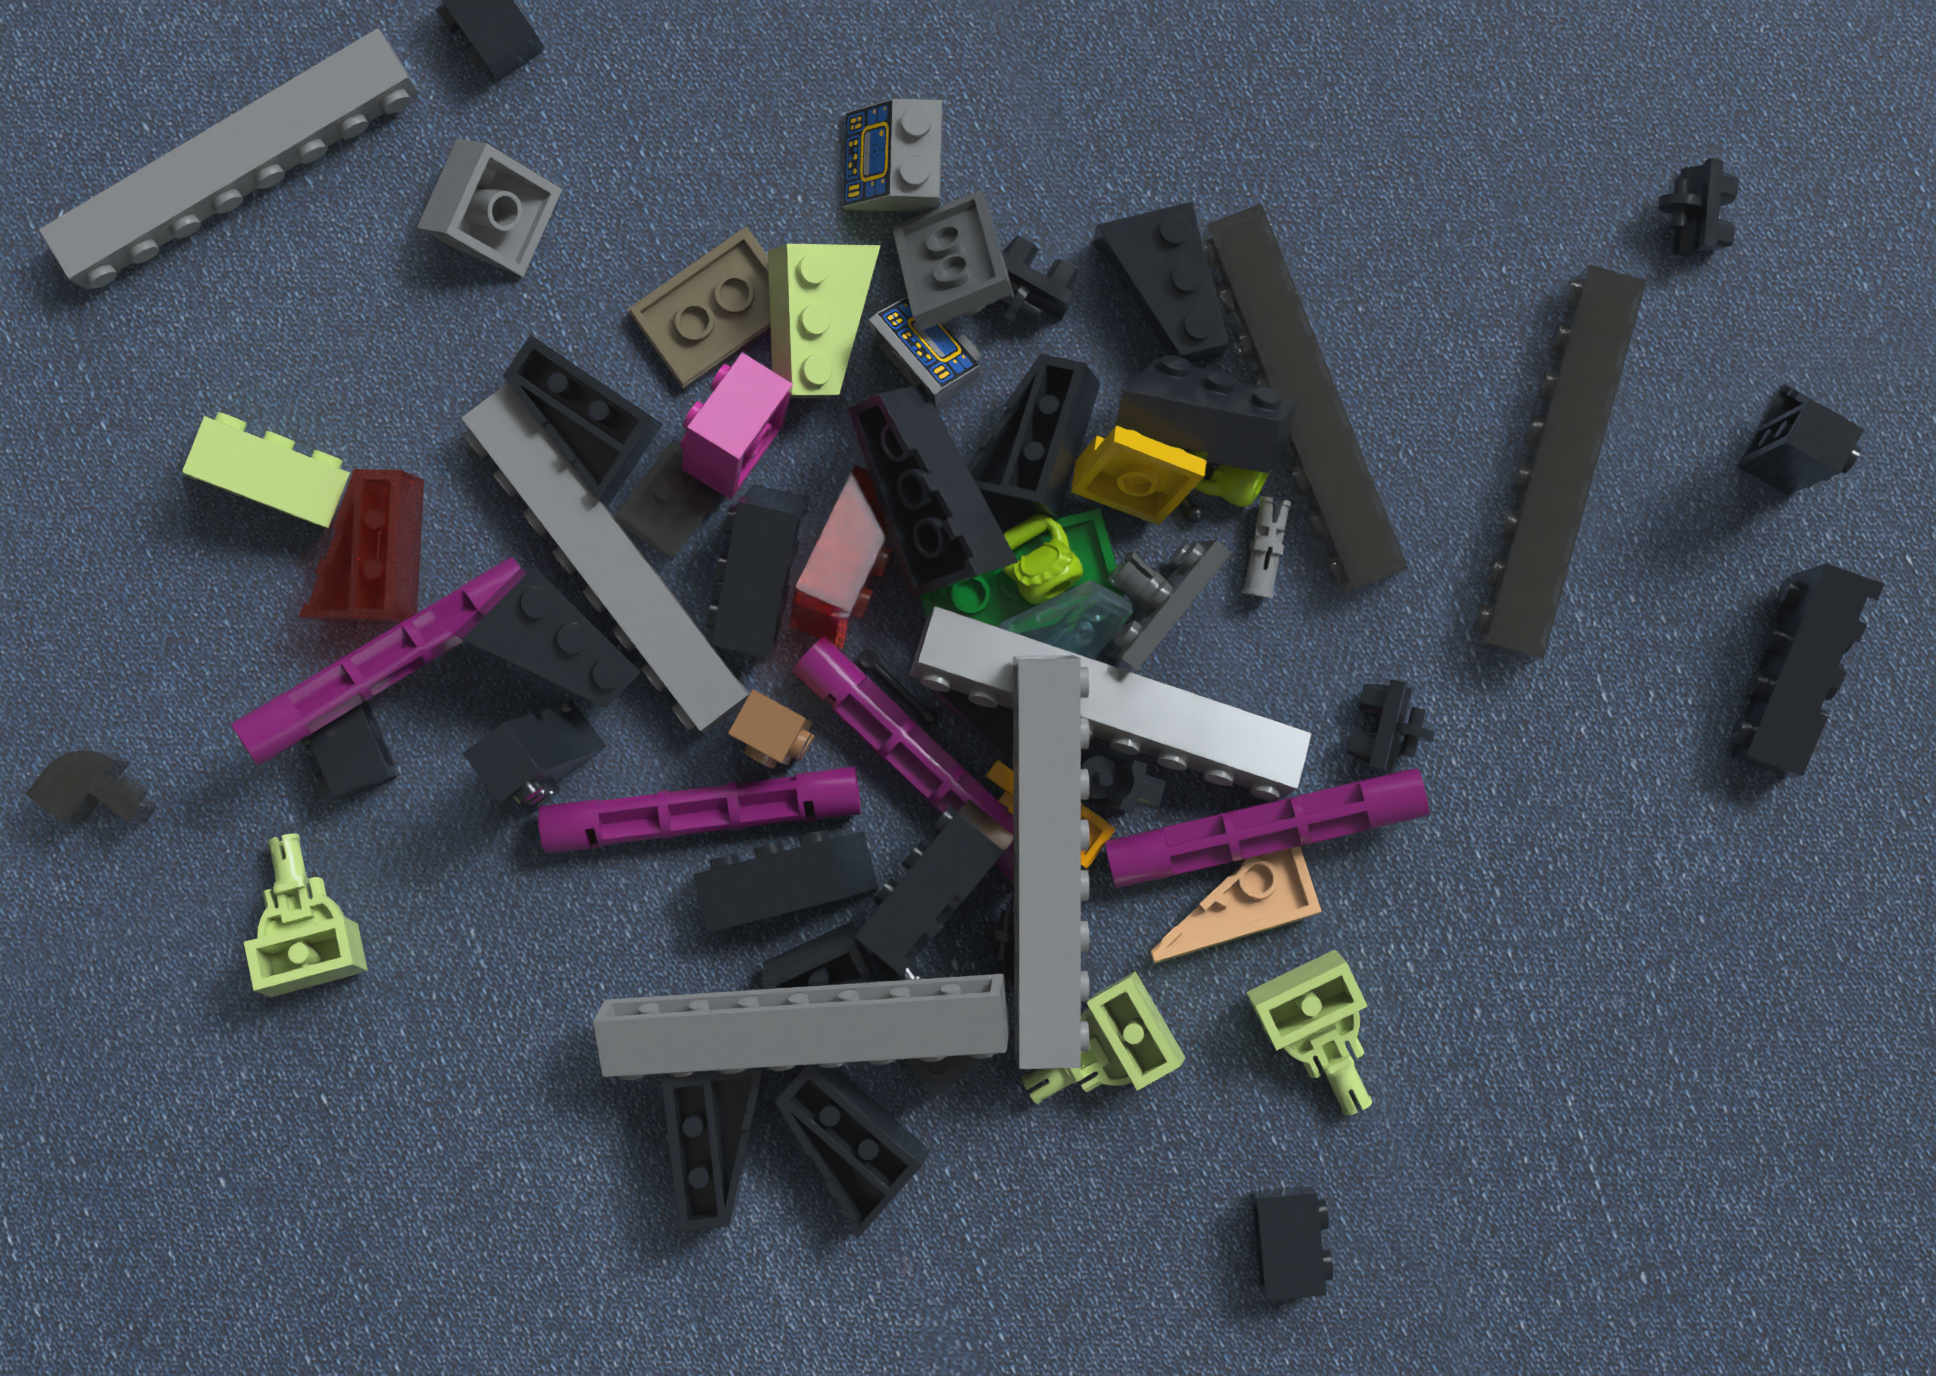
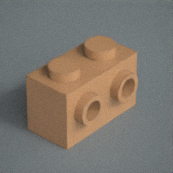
(771, 731)

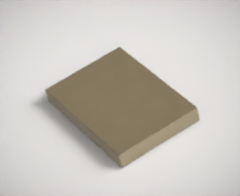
(709, 309)

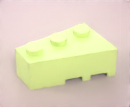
(816, 312)
(266, 470)

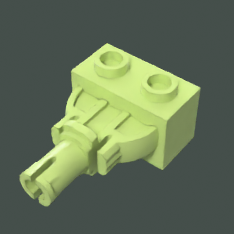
(302, 930)
(1313, 1015)
(1125, 1043)

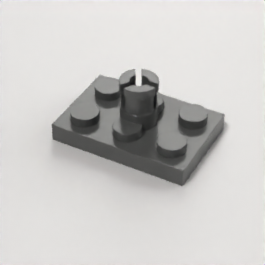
(951, 261)
(1159, 598)

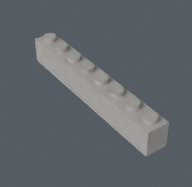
(230, 161)
(607, 560)
(1121, 708)
(1048, 860)
(803, 1026)

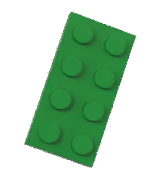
(996, 596)

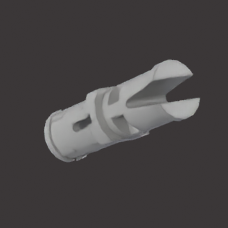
(1266, 548)

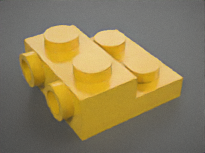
(1136, 474)

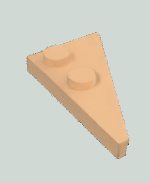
(1255, 898)

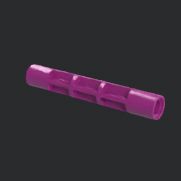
(366, 670)
(897, 737)
(699, 810)
(1267, 828)

